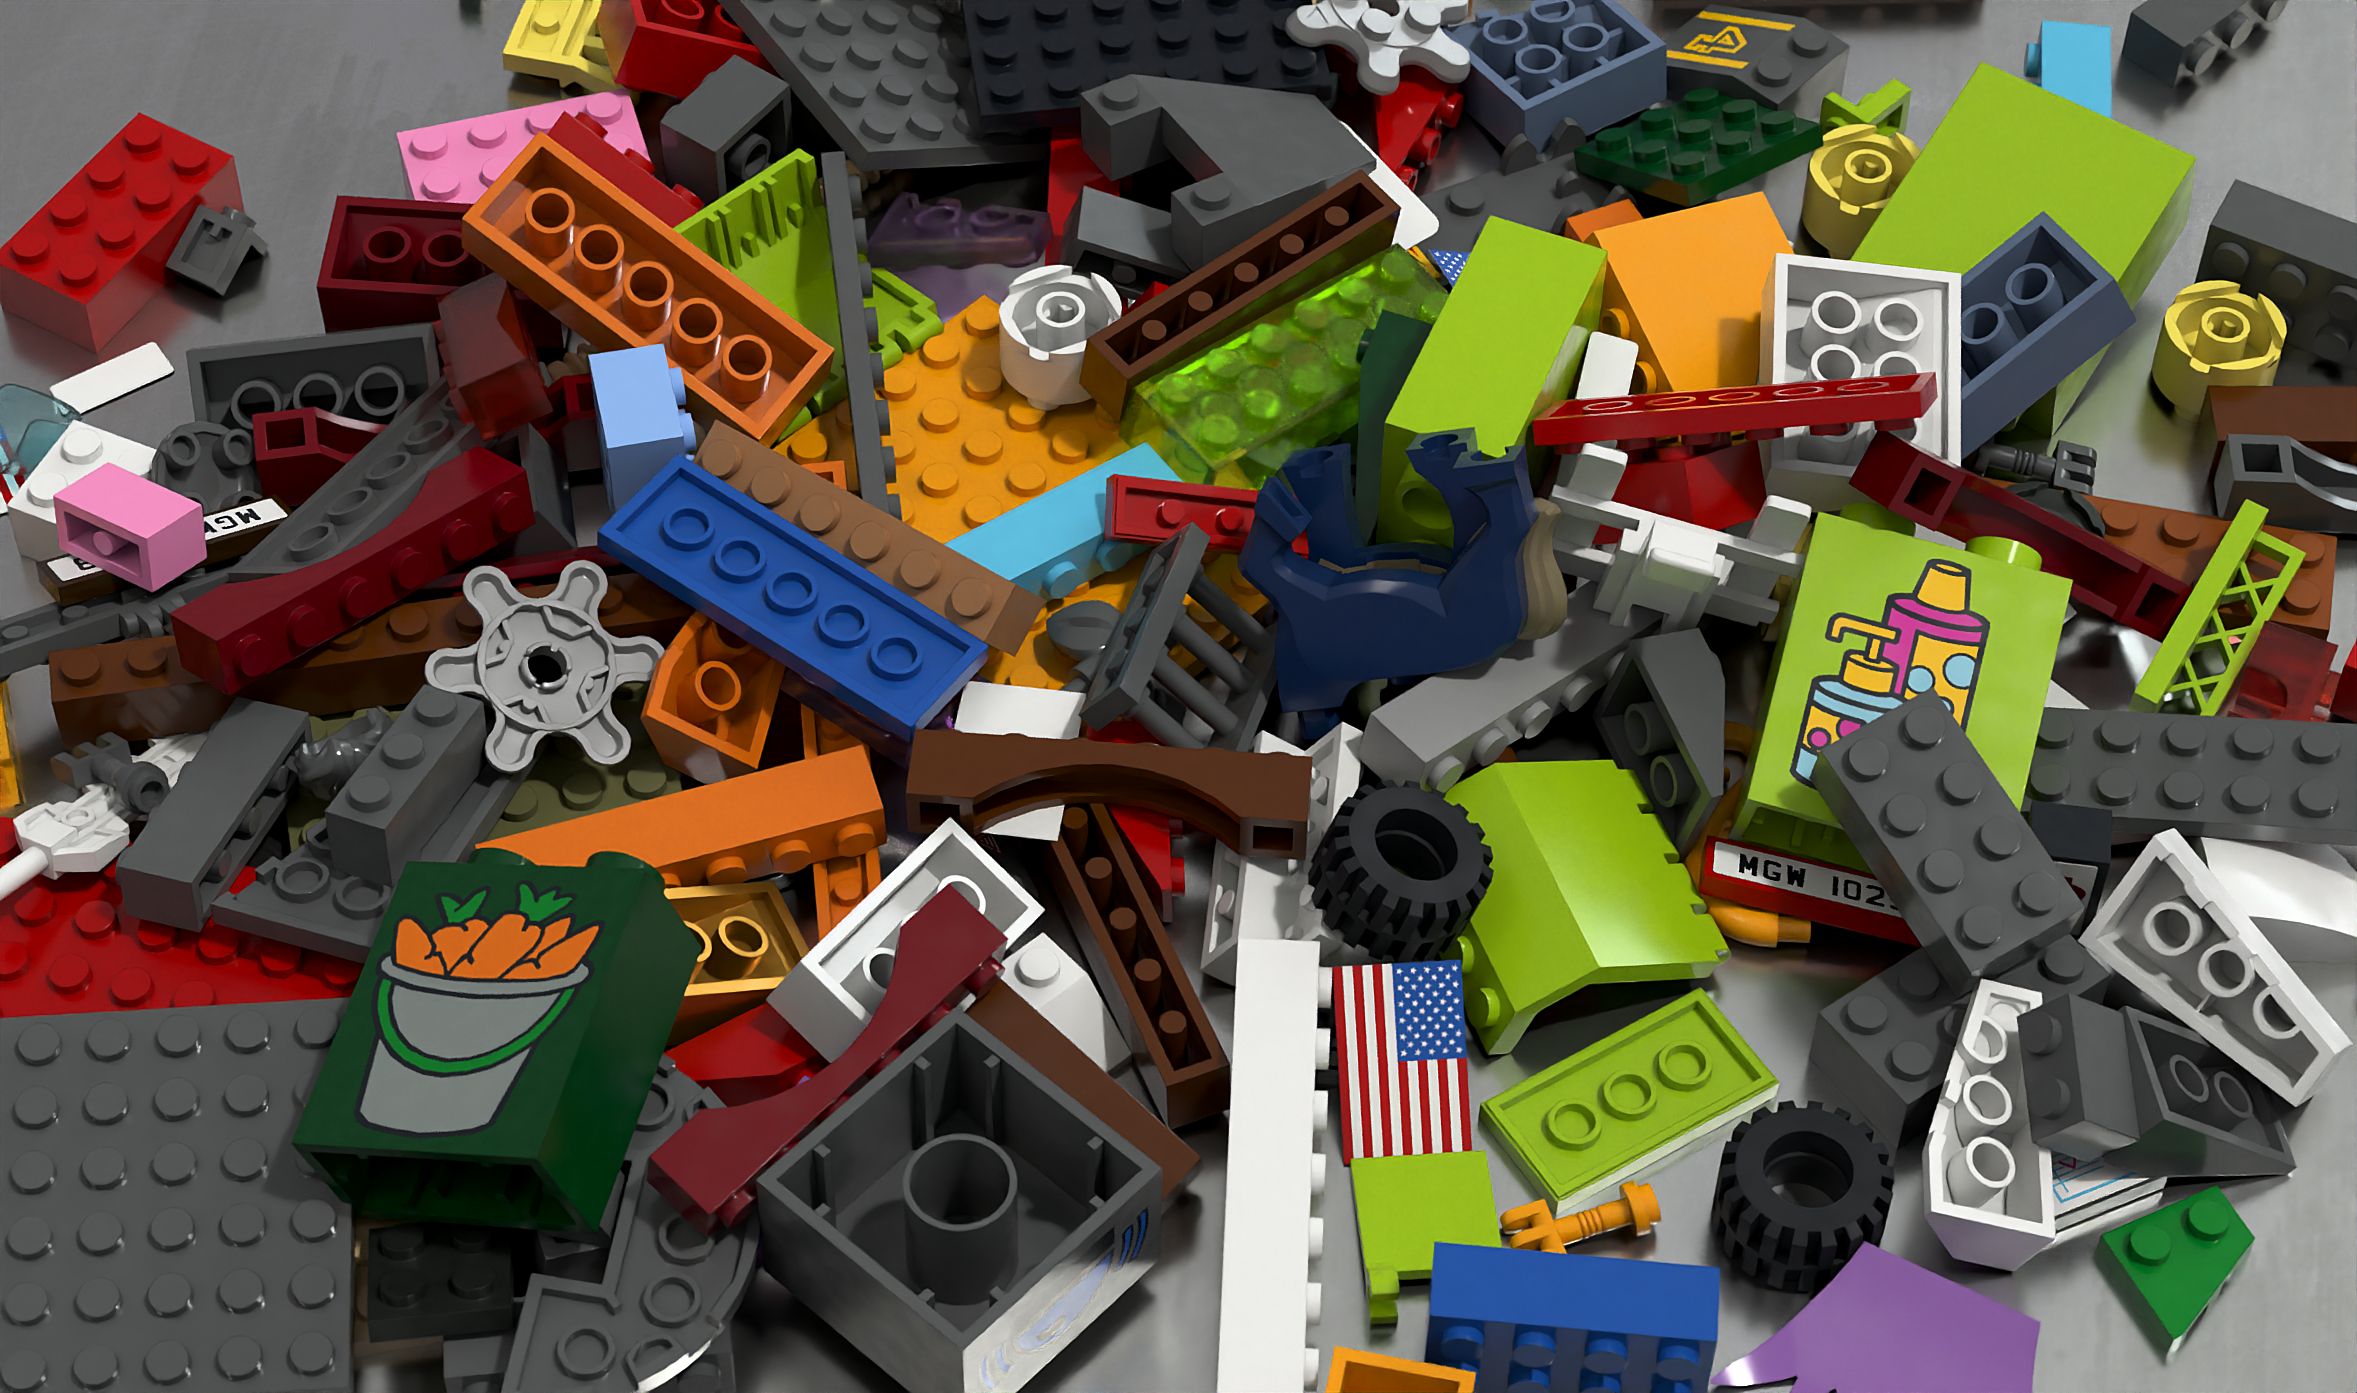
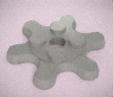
(1384, 41)
(553, 626)

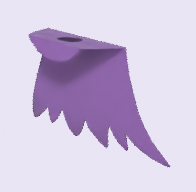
(1895, 1331)

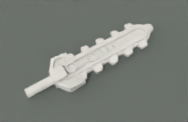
(91, 829)

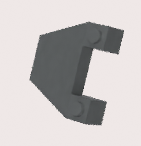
(1245, 146)

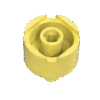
(1852, 184)
(2216, 340)

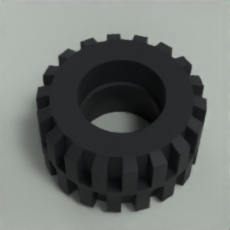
(1379, 904)
(1809, 1150)

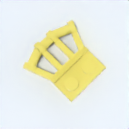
(560, 43)

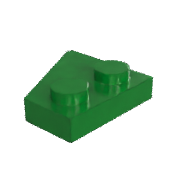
(2177, 1260)

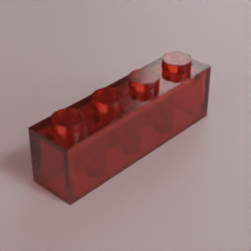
(490, 357)

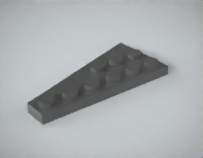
(340, 913)

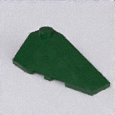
(1385, 363)

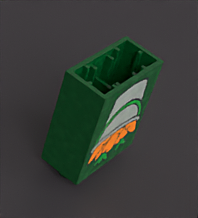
(500, 1042)

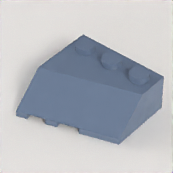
(1557, 64)

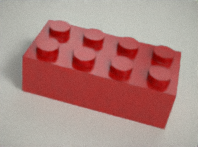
(110, 230)

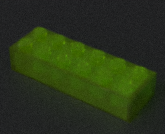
(1279, 381)

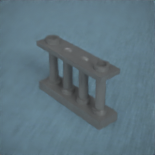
(1140, 652)

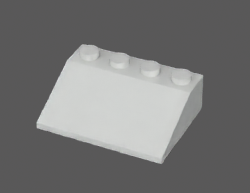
(1854, 323)

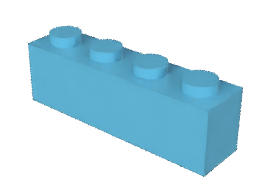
(2073, 63)
(1059, 536)

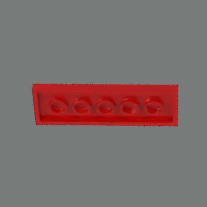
(1756, 409)

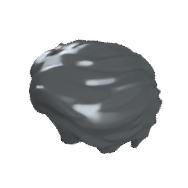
(331, 762)

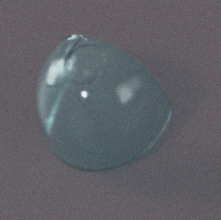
(30, 427)

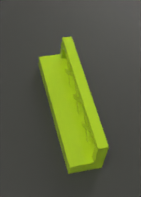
(2201, 610)

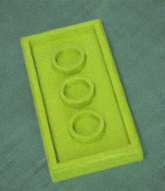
(1628, 1100)

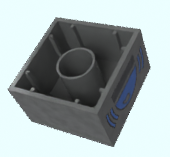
(960, 1215)

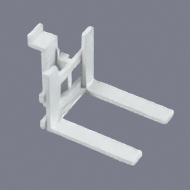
(1660, 558)

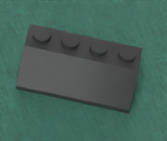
(349, 373)

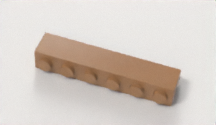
(875, 540)

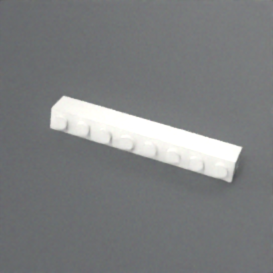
(1274, 1169)

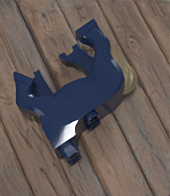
(1406, 604)

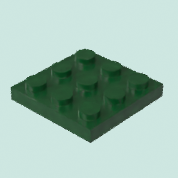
(1698, 147)

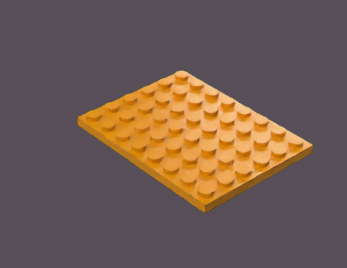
(979, 449)

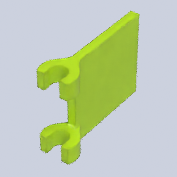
(1408, 1207)

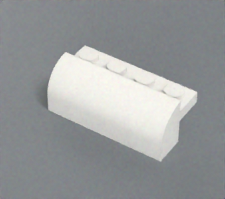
(1273, 894)

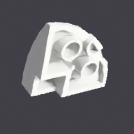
(2292, 893)

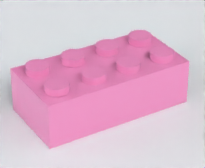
(466, 156)

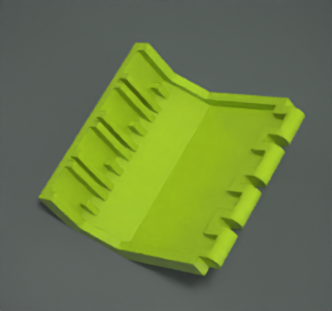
(778, 244)
(1575, 894)

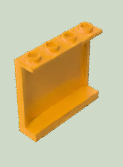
(1691, 293)

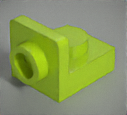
(1884, 109)

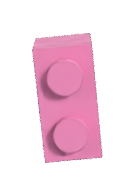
(130, 526)

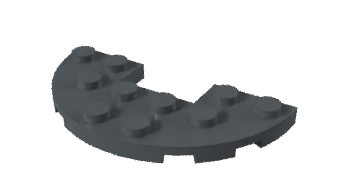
(662, 1285)

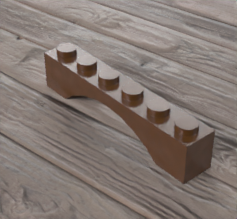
(1242, 798)

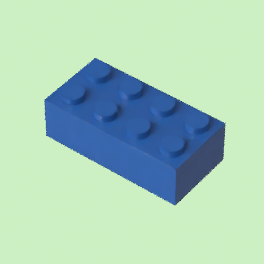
(1571, 1321)

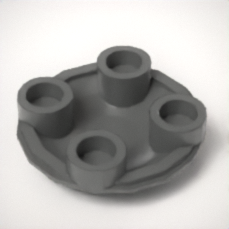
(208, 465)

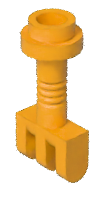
(1539, 1232)

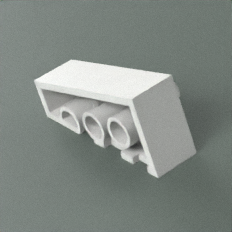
(2212, 968)

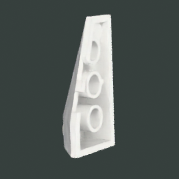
(1981, 1172)

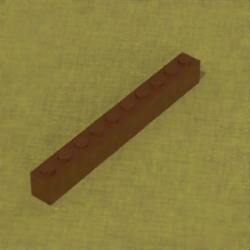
(381, 661)

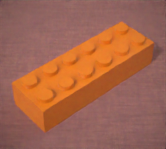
(639, 283)

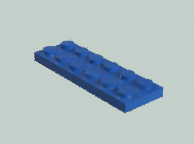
(793, 597)

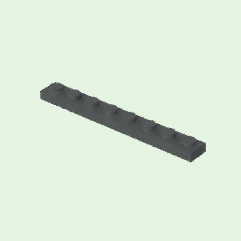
(857, 330)

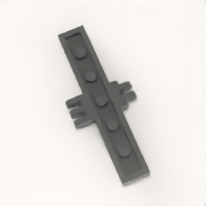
(104, 620)

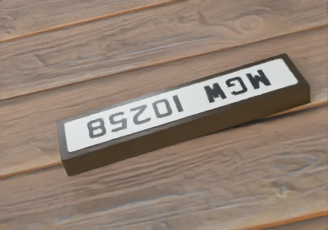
(227, 536)

